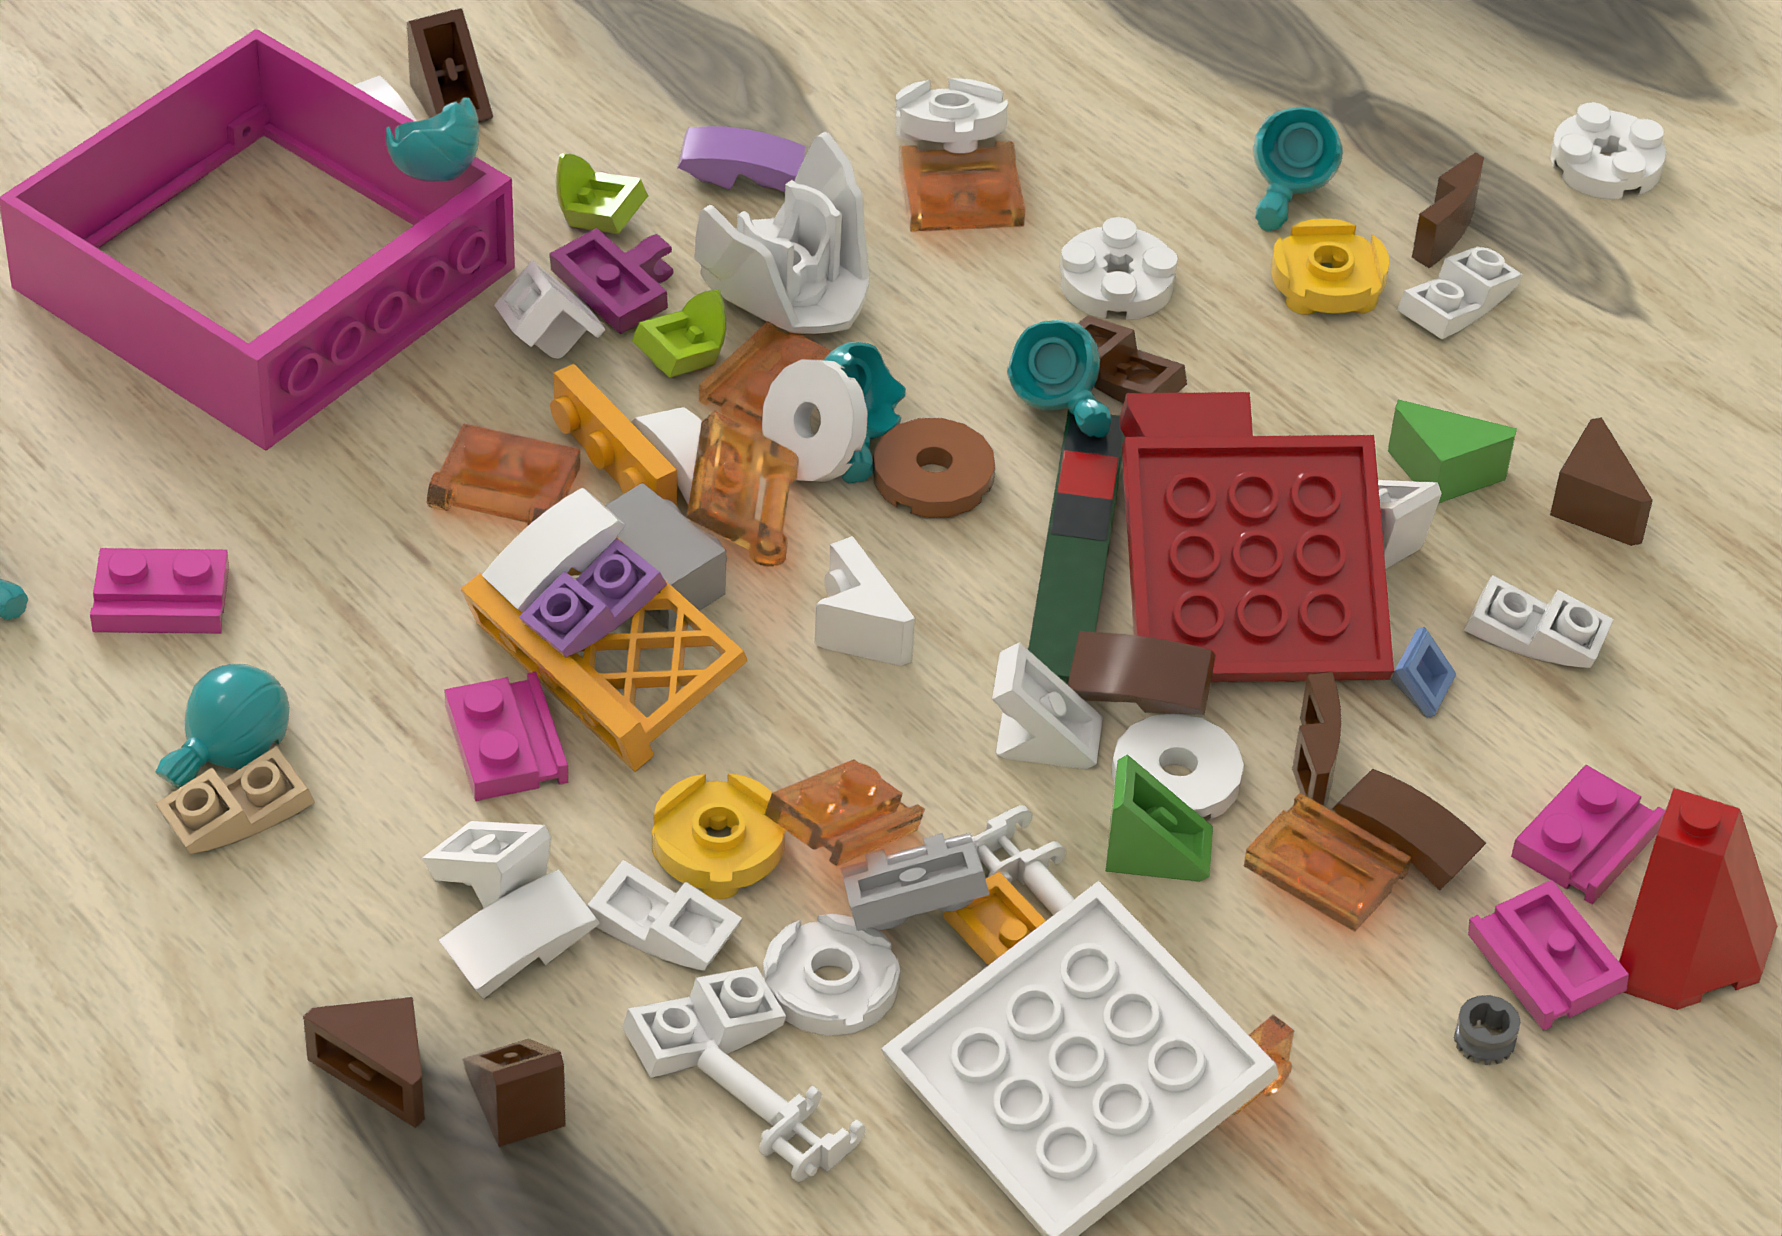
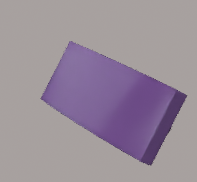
(723, 152)
(603, 597)

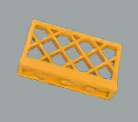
(595, 695)

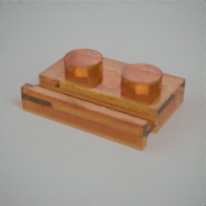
(746, 375)
(844, 811)
(1327, 862)

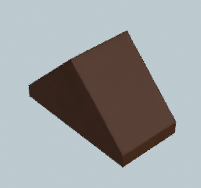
(445, 64)
(1601, 488)
(372, 1051)
(519, 1089)

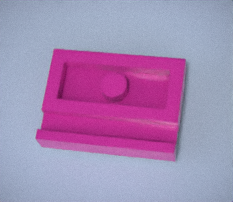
(160, 590)
(505, 736)
(1588, 834)
(1548, 954)

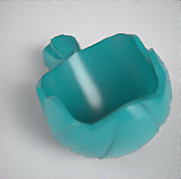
(436, 146)
(1296, 155)
(1056, 370)
(880, 396)
(228, 722)

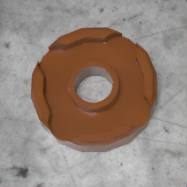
(938, 442)

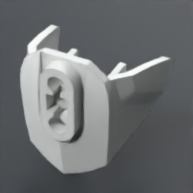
(804, 264)

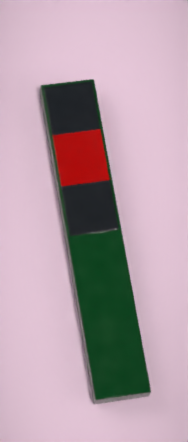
(1076, 544)

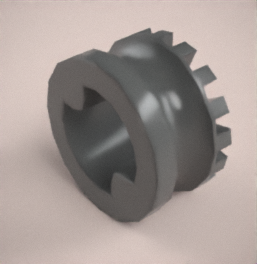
(1478, 1041)

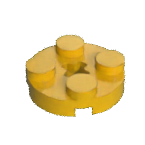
(1352, 283)
(709, 862)

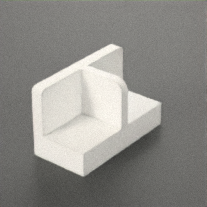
(546, 312)

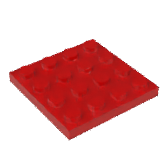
(1261, 553)

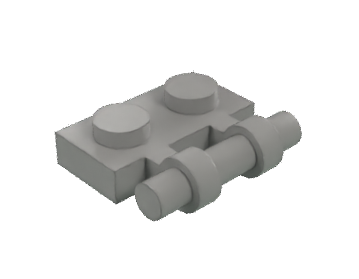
(914, 881)

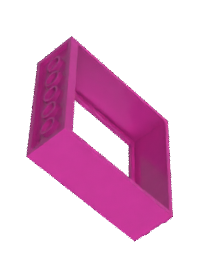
(183, 133)

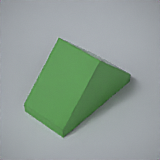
(1450, 448)
(1154, 829)

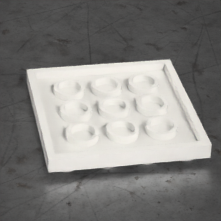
(1079, 1064)

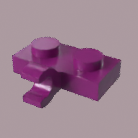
(616, 283)

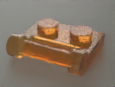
(961, 199)
(503, 474)
(727, 487)

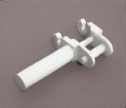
(1027, 866)
(783, 1116)

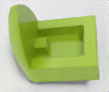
(595, 198)
(686, 337)

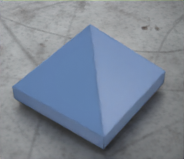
(1424, 673)

